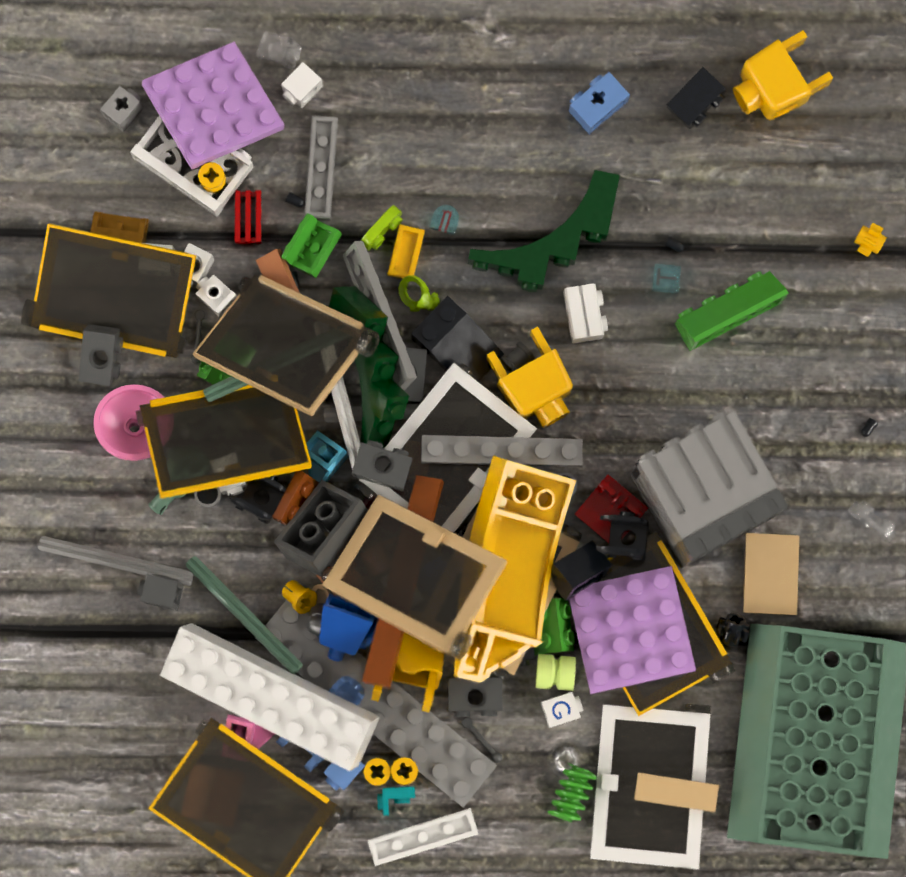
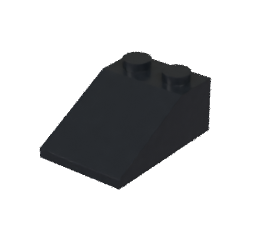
(455, 338)

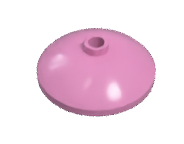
(115, 418)

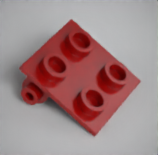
(608, 499)

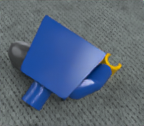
(341, 626)

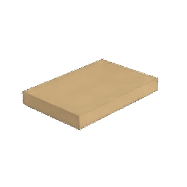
(771, 574)

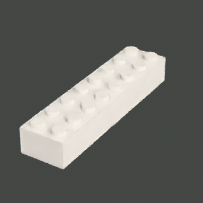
(270, 696)

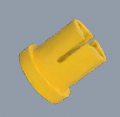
(301, 598)
(368, 772)
(410, 775)

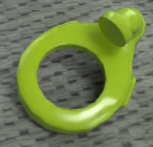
(426, 301)

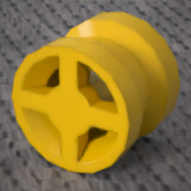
(212, 183)

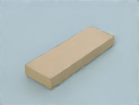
(676, 792)

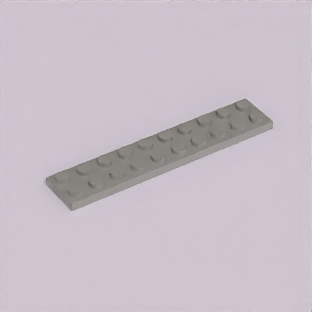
(402, 726)

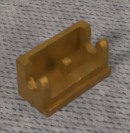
(120, 226)

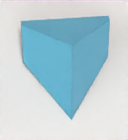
(325, 457)

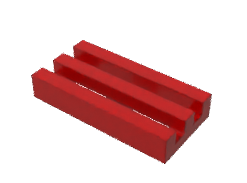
(248, 195)

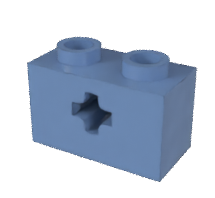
(593, 115)

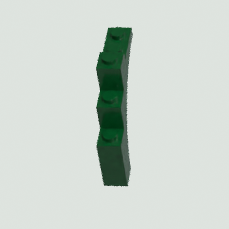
(561, 246)
(381, 396)

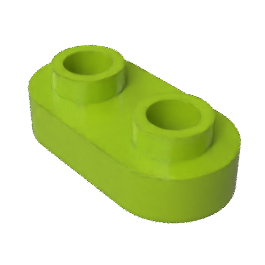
(389, 220)

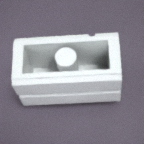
(584, 313)

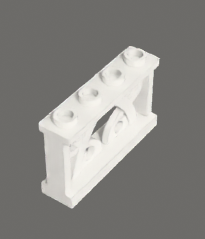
(156, 163)

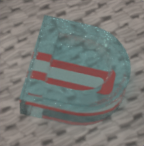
(445, 219)

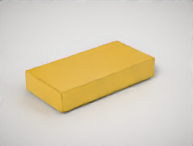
(405, 251)

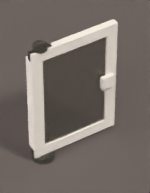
(452, 408)
(652, 744)

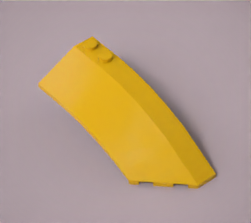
(521, 523)

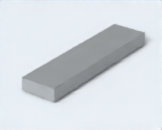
(321, 167)

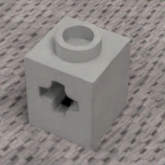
(120, 117)

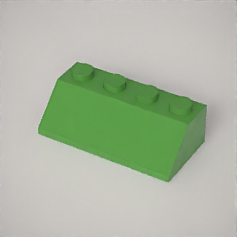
(730, 310)

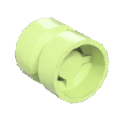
(555, 672)

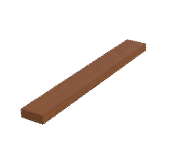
(387, 638)

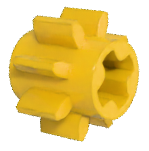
(870, 239)

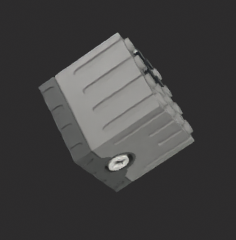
(707, 488)

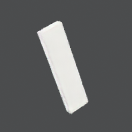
(422, 837)

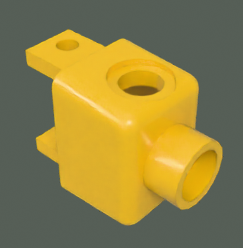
(774, 81)
(537, 385)
(417, 666)

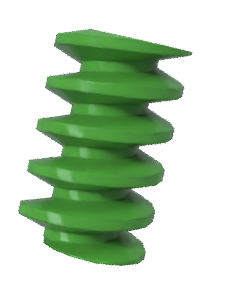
(572, 793)

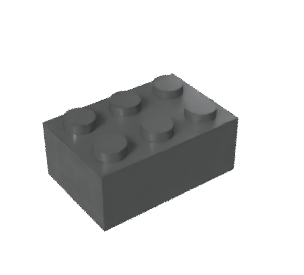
(321, 528)

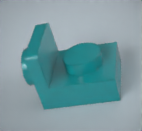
(400, 795)

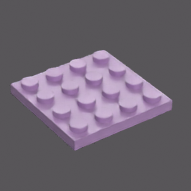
(212, 105)
(632, 630)

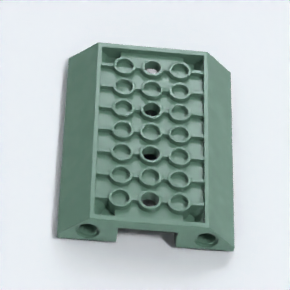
(785, 736)

